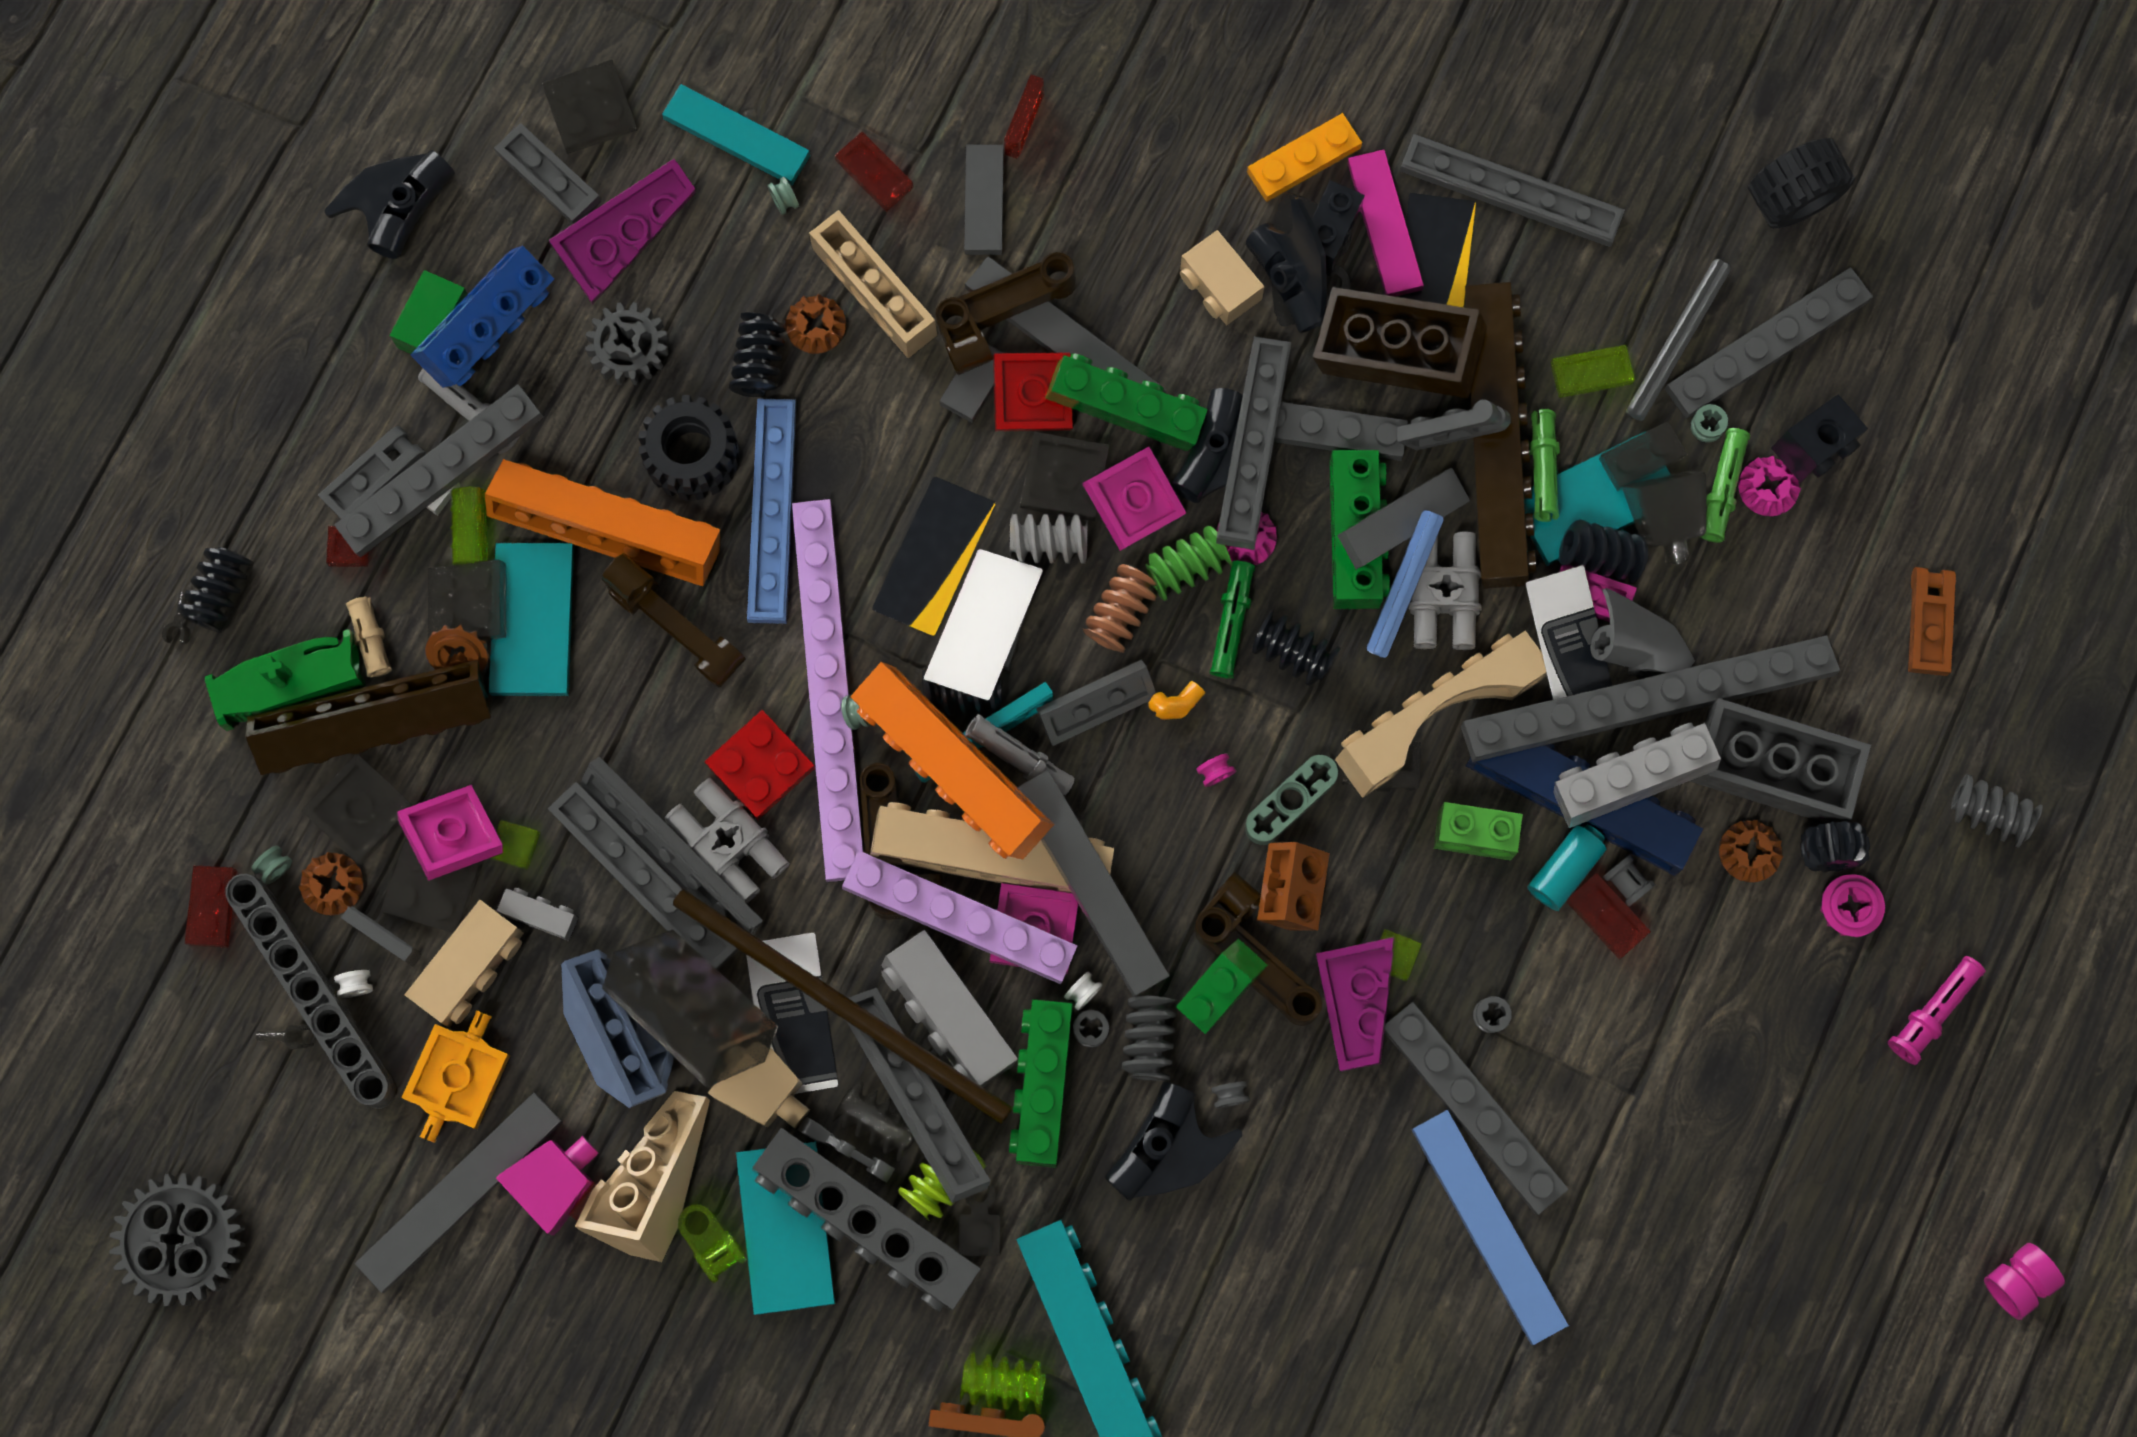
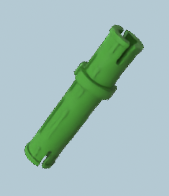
(1545, 452)
(1721, 499)

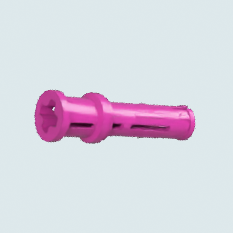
(1930, 1027)

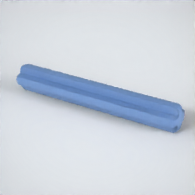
(1405, 583)

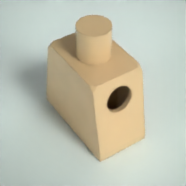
(764, 1093)

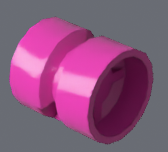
(2028, 1277)

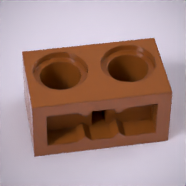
(1293, 886)

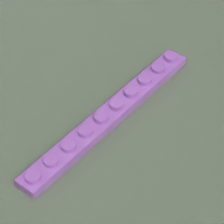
(827, 686)

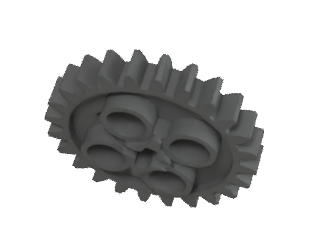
(141, 1236)

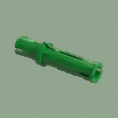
(1240, 575)

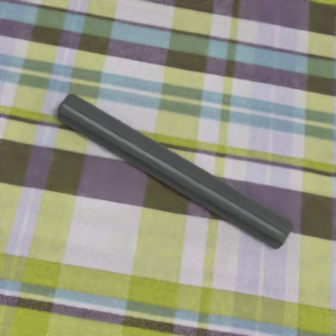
(1678, 340)

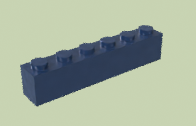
(1639, 828)

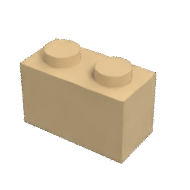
(1221, 278)

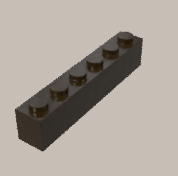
(368, 717)

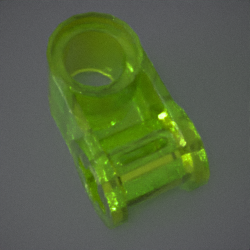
(711, 1243)

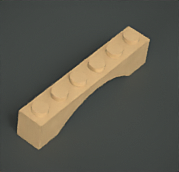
(1502, 674)

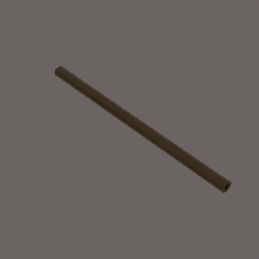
(842, 1006)

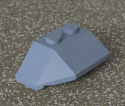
(614, 1045)

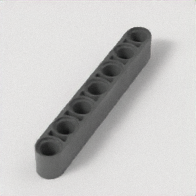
(295, 979)

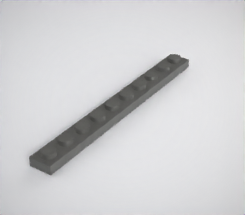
(1649, 698)

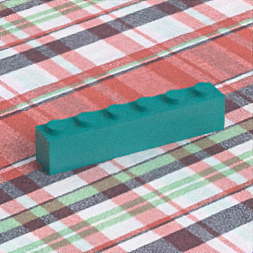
(1084, 1333)

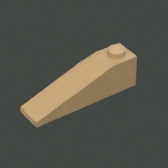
(647, 1192)

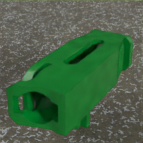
(286, 678)

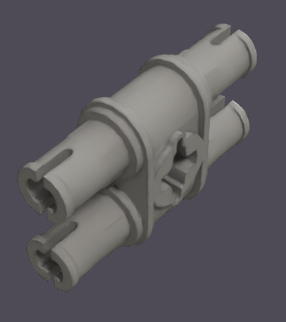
(1462, 603)
(730, 820)

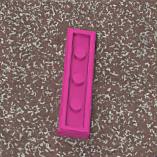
(1385, 224)

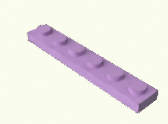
(959, 917)

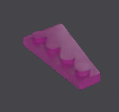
(617, 232)

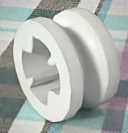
(353, 983)
(1083, 991)

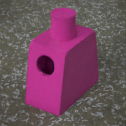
(550, 1181)

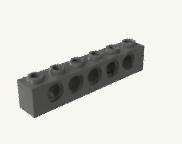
(956, 1270)

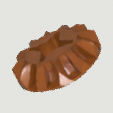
(818, 339)
(441, 642)
(1737, 861)
(337, 900)

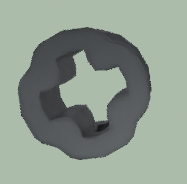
(1629, 880)

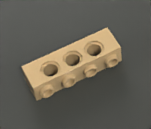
(873, 284)

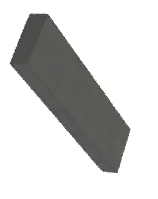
(1399, 518)

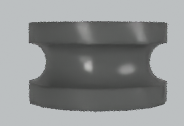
(1483, 1006)
(1091, 1016)
(1230, 1094)

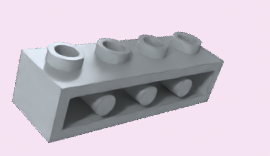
(1636, 775)
(947, 1010)

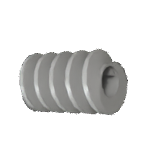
(1048, 538)

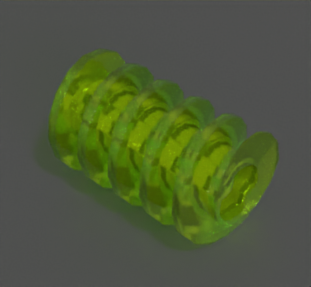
(1003, 1382)

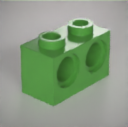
(1478, 831)

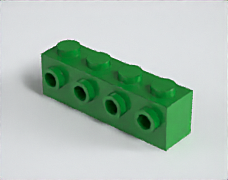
(1125, 402)
(1353, 497)
(1044, 1083)

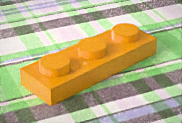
(1304, 157)

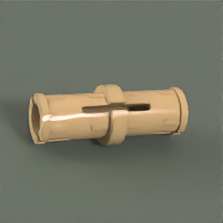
(368, 637)

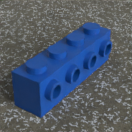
(483, 317)

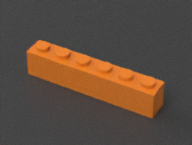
(602, 522)
(951, 761)

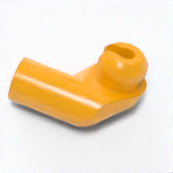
(1176, 706)

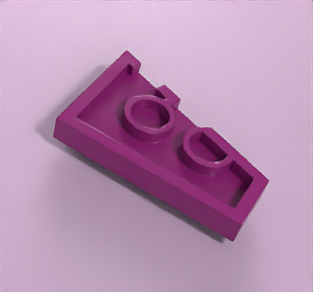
(1357, 999)

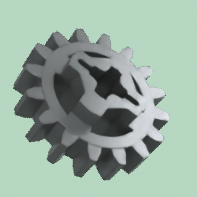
(637, 334)

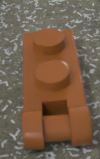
(1931, 622)
(988, 1422)

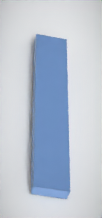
(771, 511)
(1489, 1228)

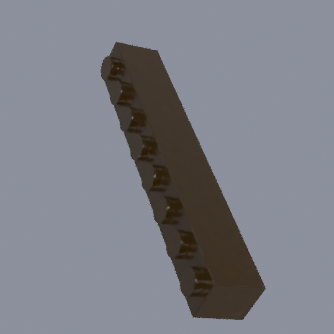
(1501, 455)

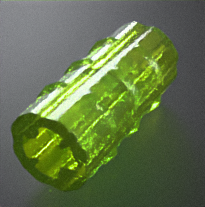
(468, 525)

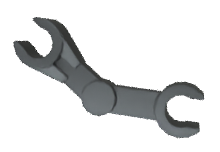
(822, 1135)

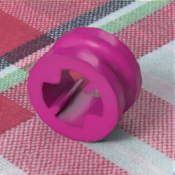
(1216, 770)

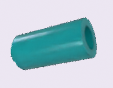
(1568, 866)

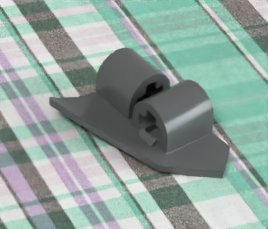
(1639, 640)

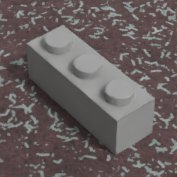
(537, 913)

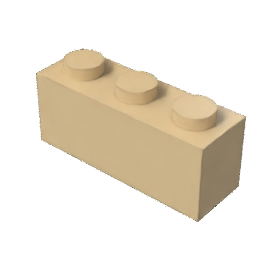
(465, 965)

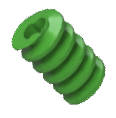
(1187, 561)

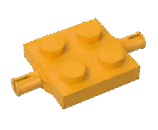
(455, 1076)

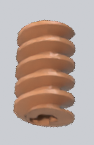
(1119, 608)

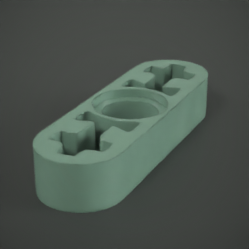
(1305, 773)

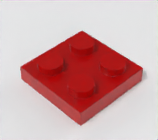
(1021, 390)
(759, 764)

